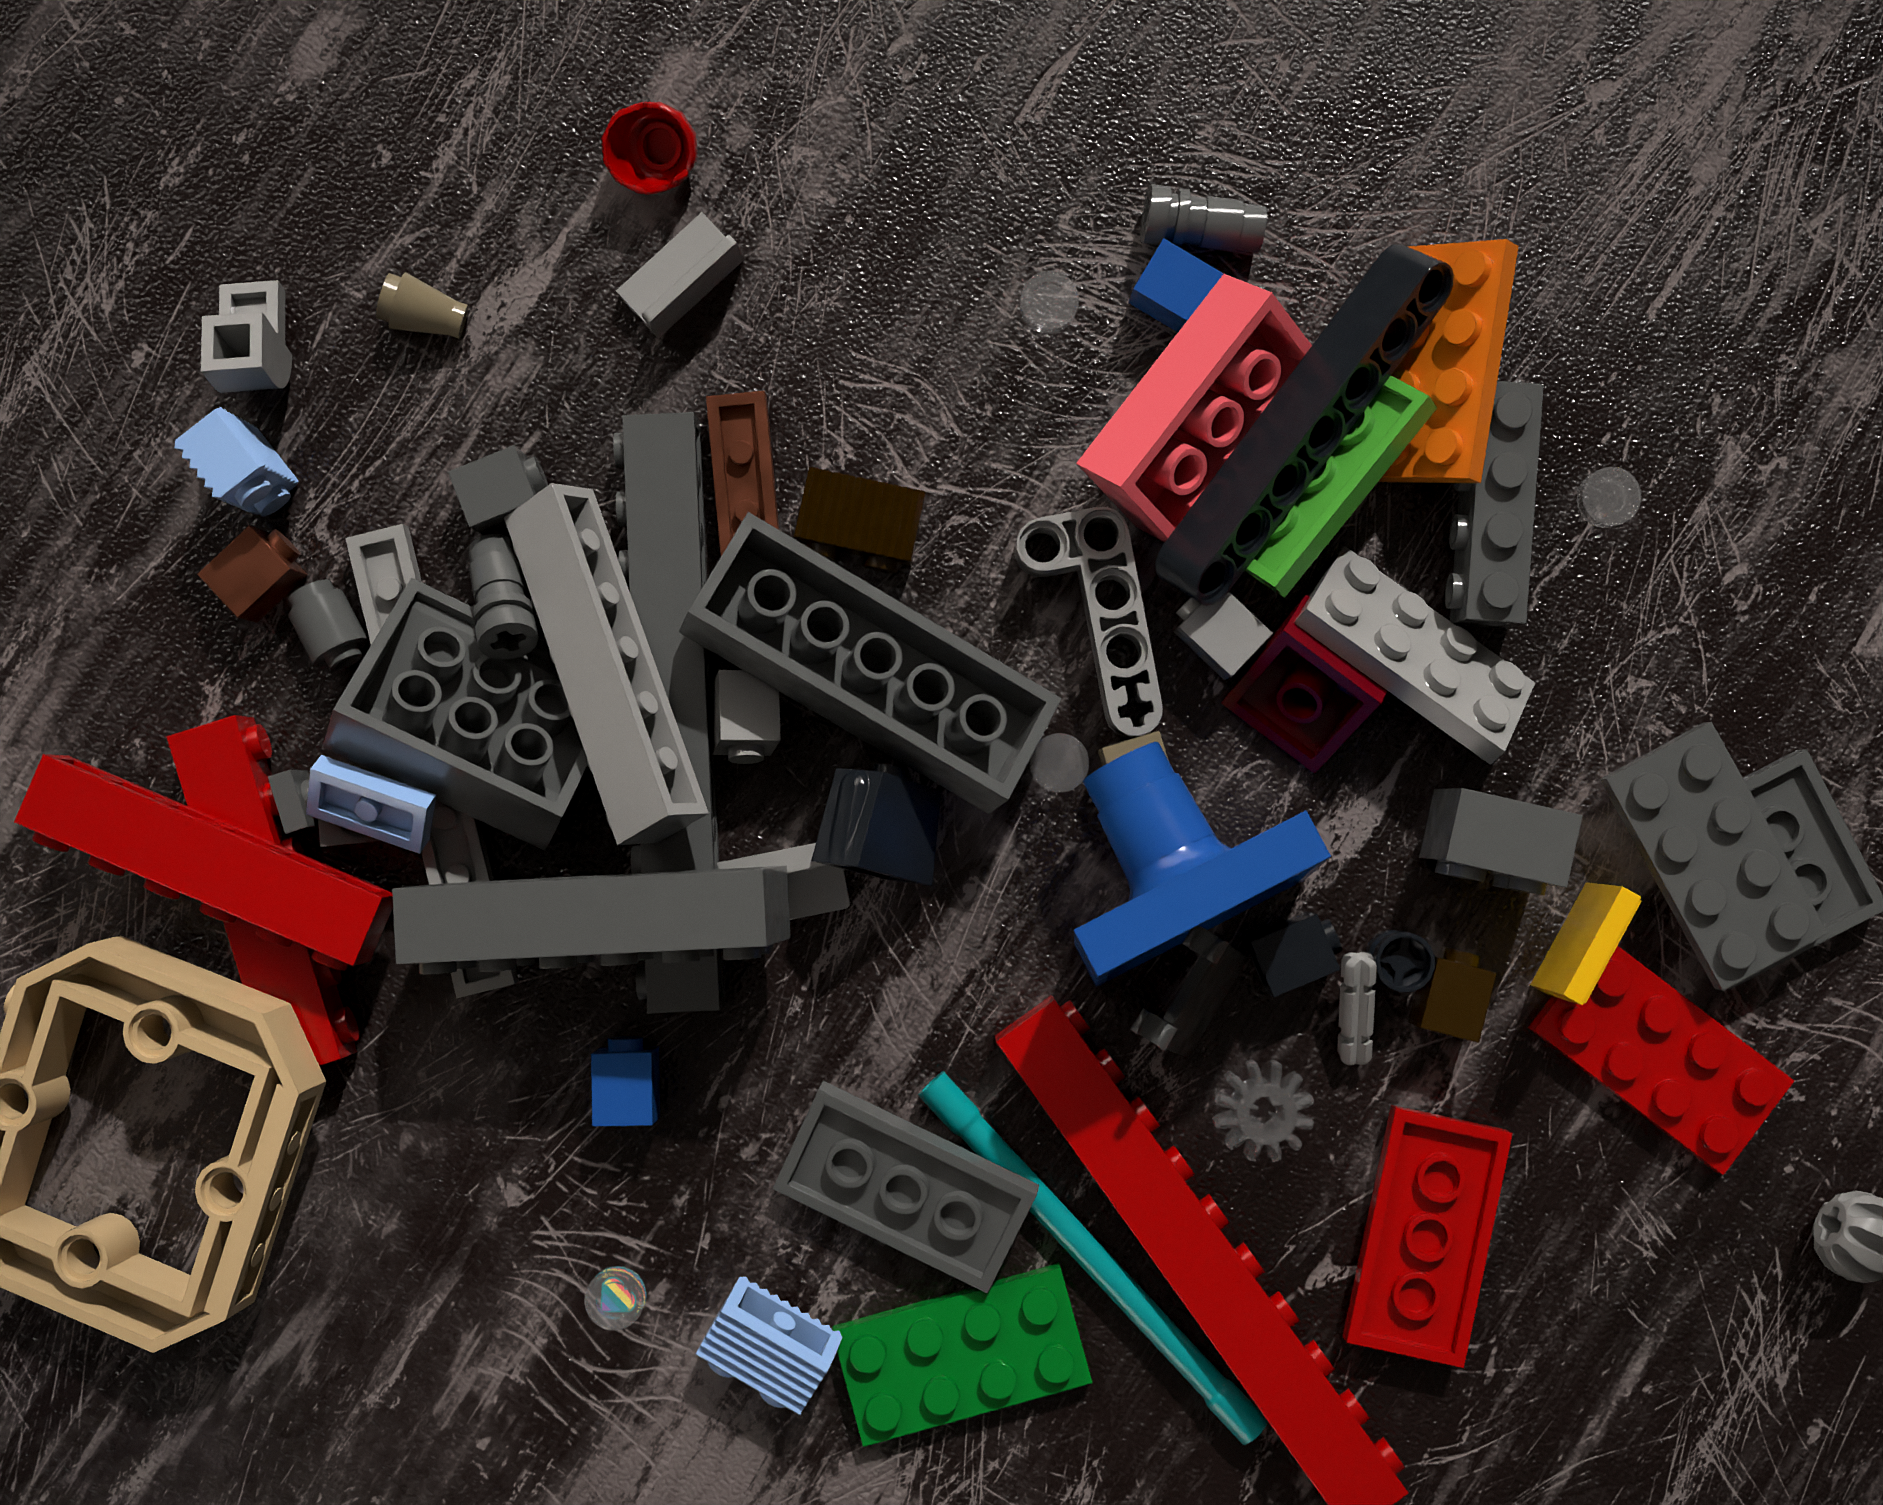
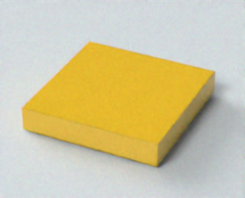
(1586, 942)

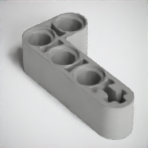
(1103, 624)

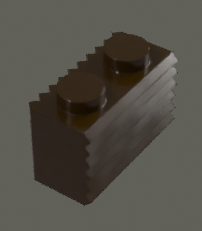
(860, 519)

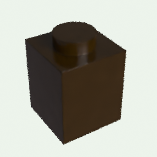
(1454, 997)

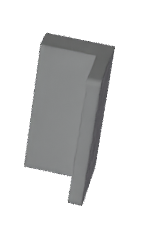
(680, 274)
(811, 885)

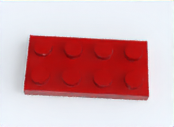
(1666, 1060)
(1427, 1236)

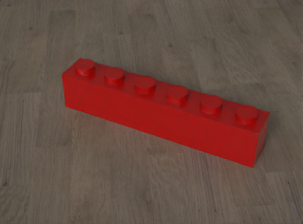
(226, 776)
(206, 860)

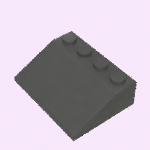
(461, 723)

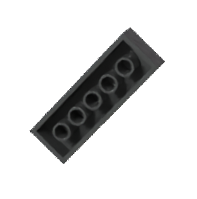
(870, 664)
(585, 916)

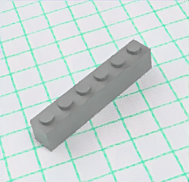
(605, 665)

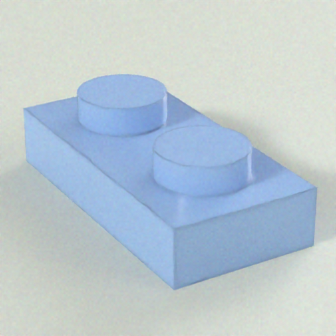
(370, 804)

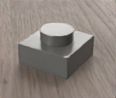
(291, 796)

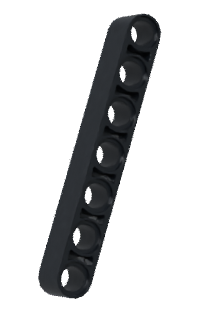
(1304, 423)

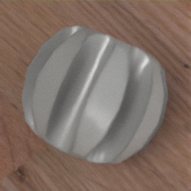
(1851, 1236)

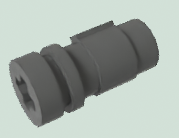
(1201, 221)
(502, 600)

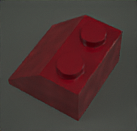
(1303, 694)

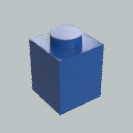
(1173, 285)
(625, 1083)

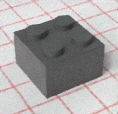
(1500, 836)

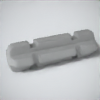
(1356, 1008)

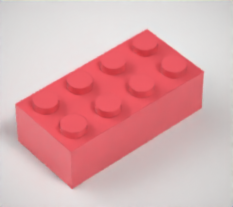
(1195, 405)

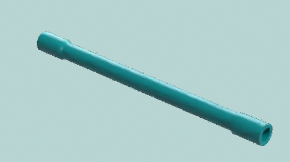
(1220, 1394)

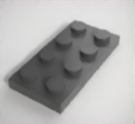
(1713, 856)
(906, 1187)

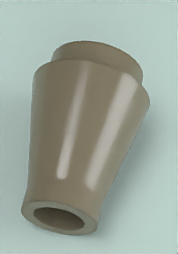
(418, 307)

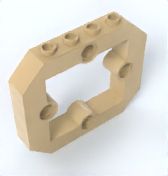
(208, 1015)

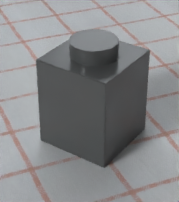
(496, 487)

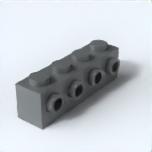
(1497, 517)

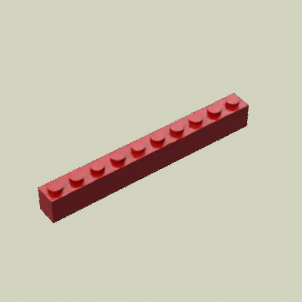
(1197, 1258)

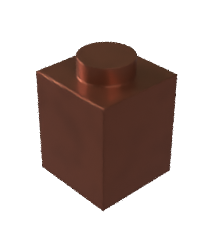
(254, 572)

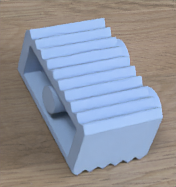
(237, 463)
(769, 1346)

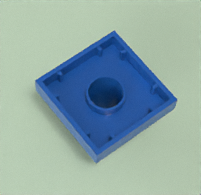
(1178, 865)

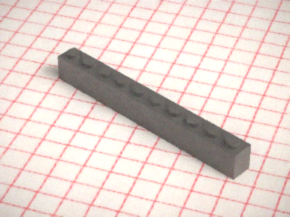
(664, 577)

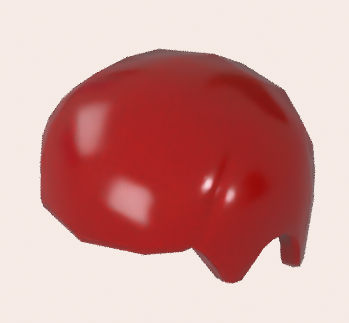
(649, 147)

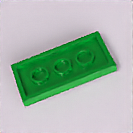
(961, 1355)

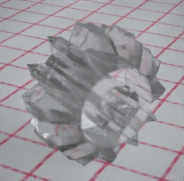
(1247, 1127)

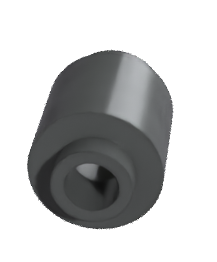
(326, 625)

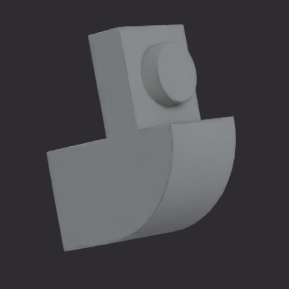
(247, 339)

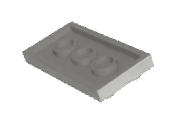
(1416, 654)

